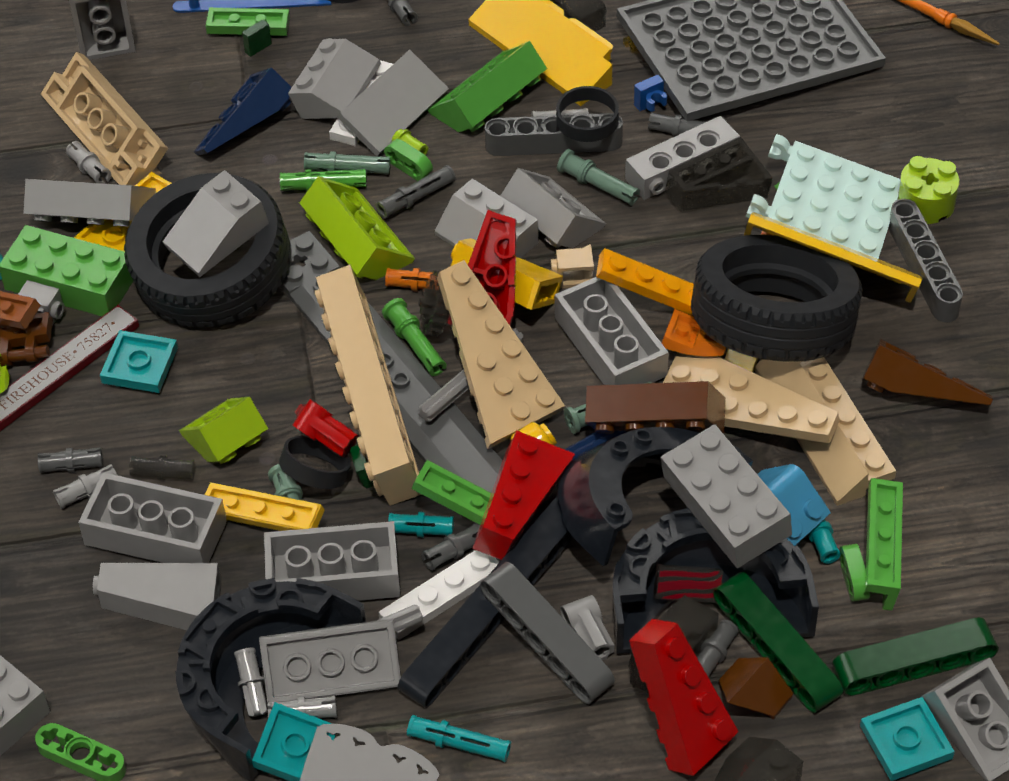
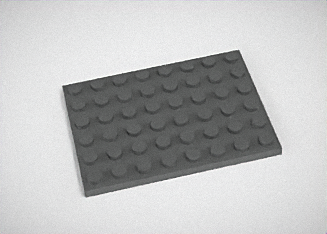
(746, 50)

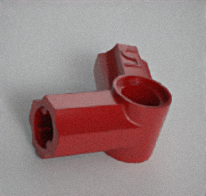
(320, 425)

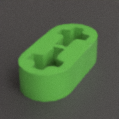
(408, 159)
(853, 572)

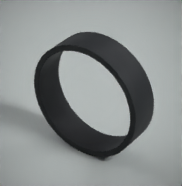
(587, 134)
(309, 475)

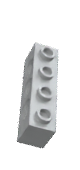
(651, 167)

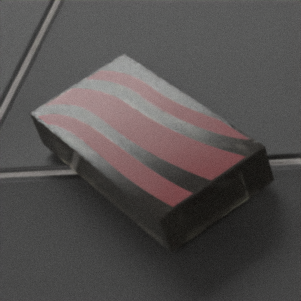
(695, 582)

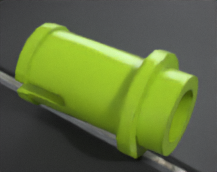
(405, 135)

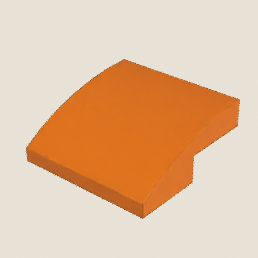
(686, 337)

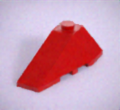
(495, 261)

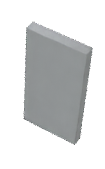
(392, 102)
(330, 661)

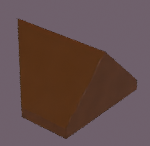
(756, 686)

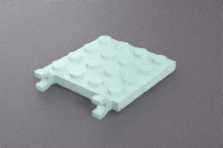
(830, 197)

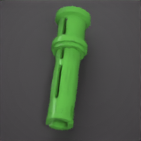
(408, 328)

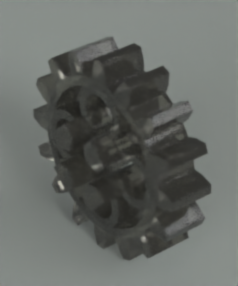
(433, 309)

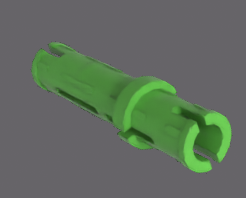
(305, 179)

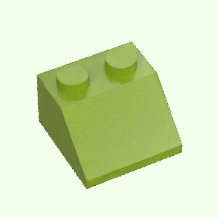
(225, 429)

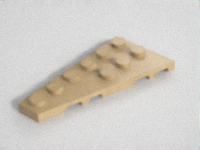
(496, 364)
(757, 402)

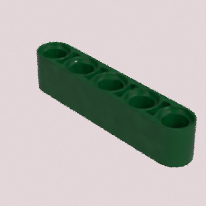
(779, 641)
(915, 656)

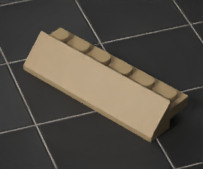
(104, 121)
(853, 452)

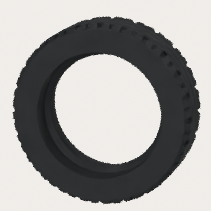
(211, 299)
(771, 327)

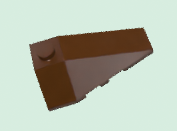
(901, 373)

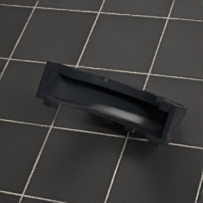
(592, 488)
(683, 541)
(209, 670)

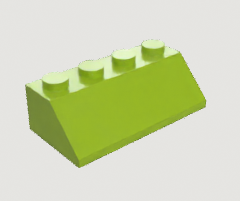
(354, 229)

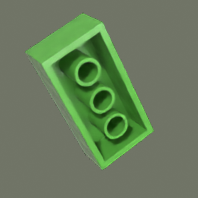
(86, 273)

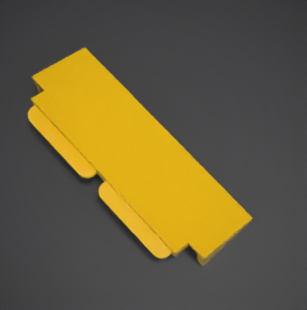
(566, 46)
(836, 250)

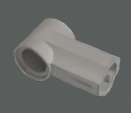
(586, 621)

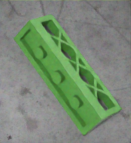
(884, 540)

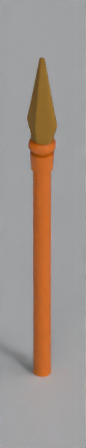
(949, 20)

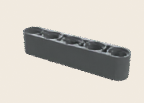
(542, 135)
(926, 260)
(547, 632)

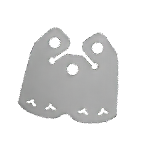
(344, 761)

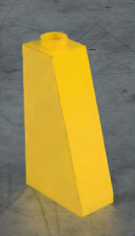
(533, 283)

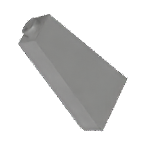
(158, 591)

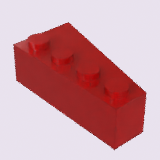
(522, 486)
(682, 696)

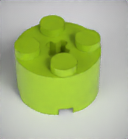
(931, 186)

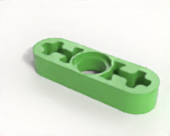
(71, 741)

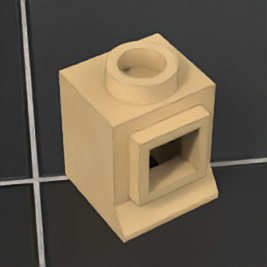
(574, 265)

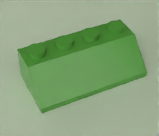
(489, 88)

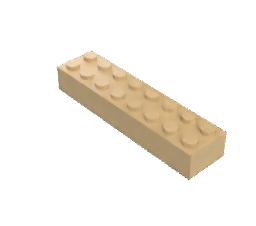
(367, 385)

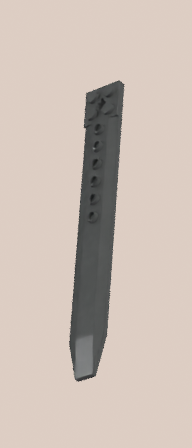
(446, 439)

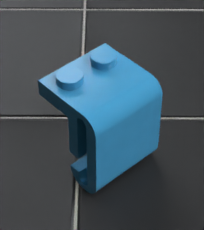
(798, 497)

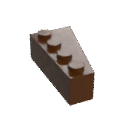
(649, 405)

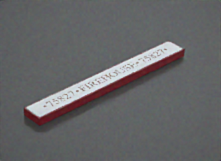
(63, 364)

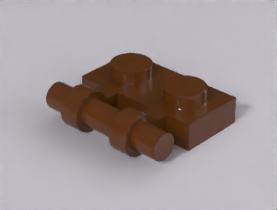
(37, 332)

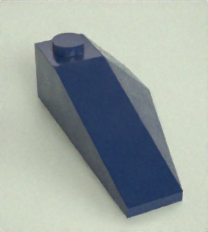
(254, 101)

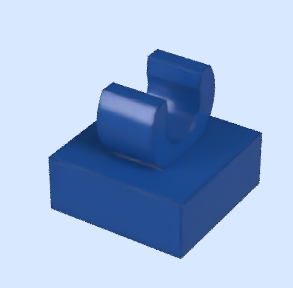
(649, 93)

